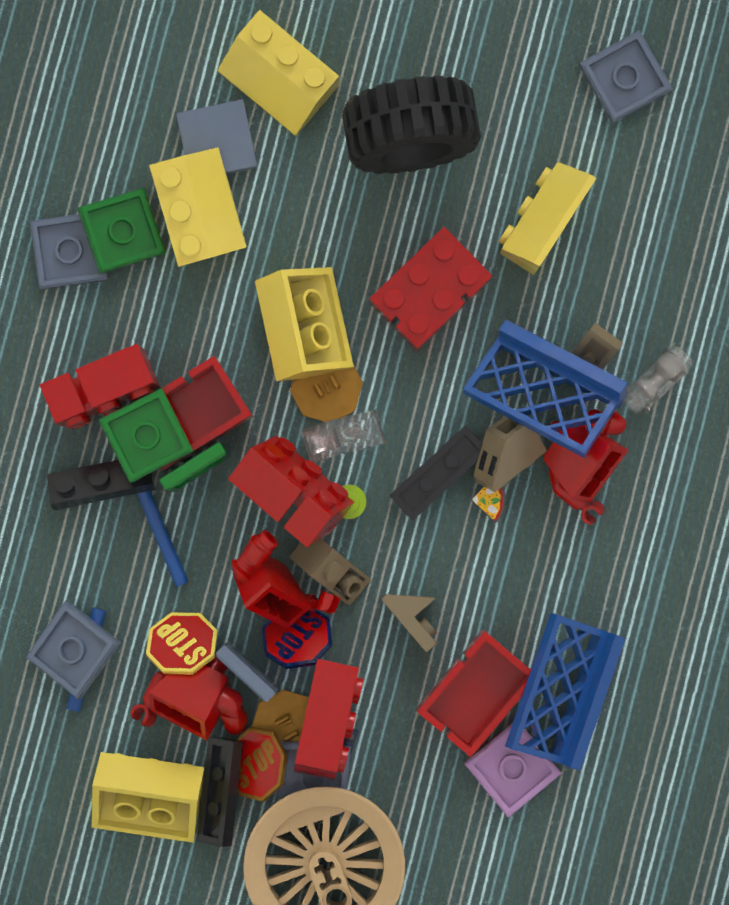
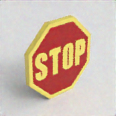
(181, 643)

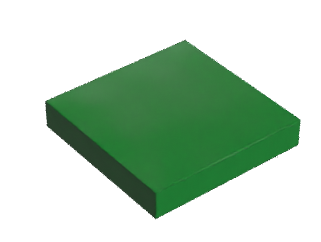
(121, 231)
(146, 435)
(195, 467)

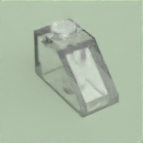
(343, 436)

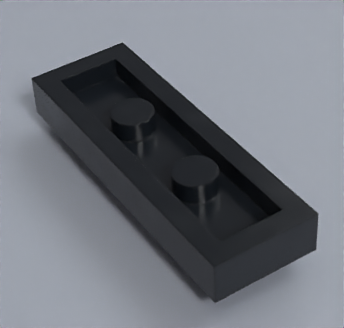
(437, 473)
(93, 484)
(219, 791)

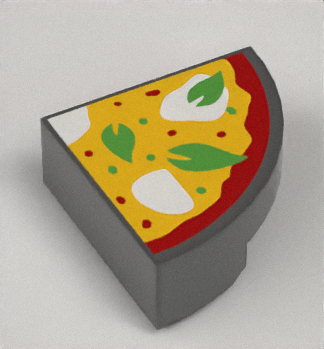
(490, 502)

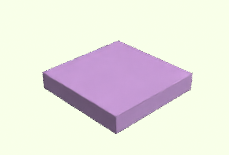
(510, 774)

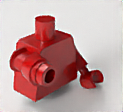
(579, 478)
(270, 587)
(194, 701)

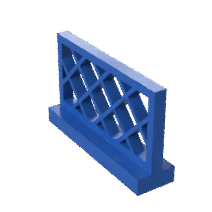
(565, 368)
(584, 697)

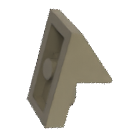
(597, 346)
(405, 609)

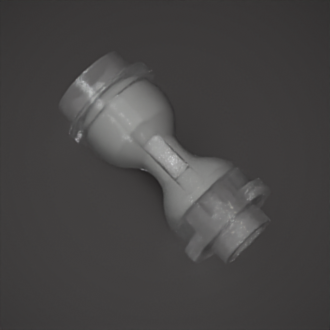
(667, 370)

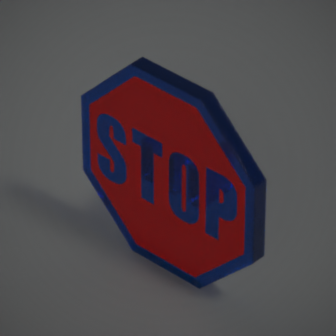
(300, 643)

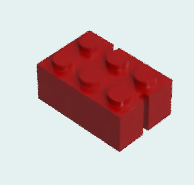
(430, 288)
(100, 387)
(206, 406)
(279, 477)
(475, 693)
(328, 720)

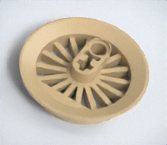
(305, 809)

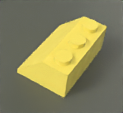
(278, 73)
(198, 206)
(545, 216)
(303, 323)
(146, 797)

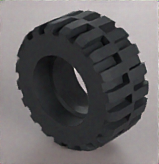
(411, 124)

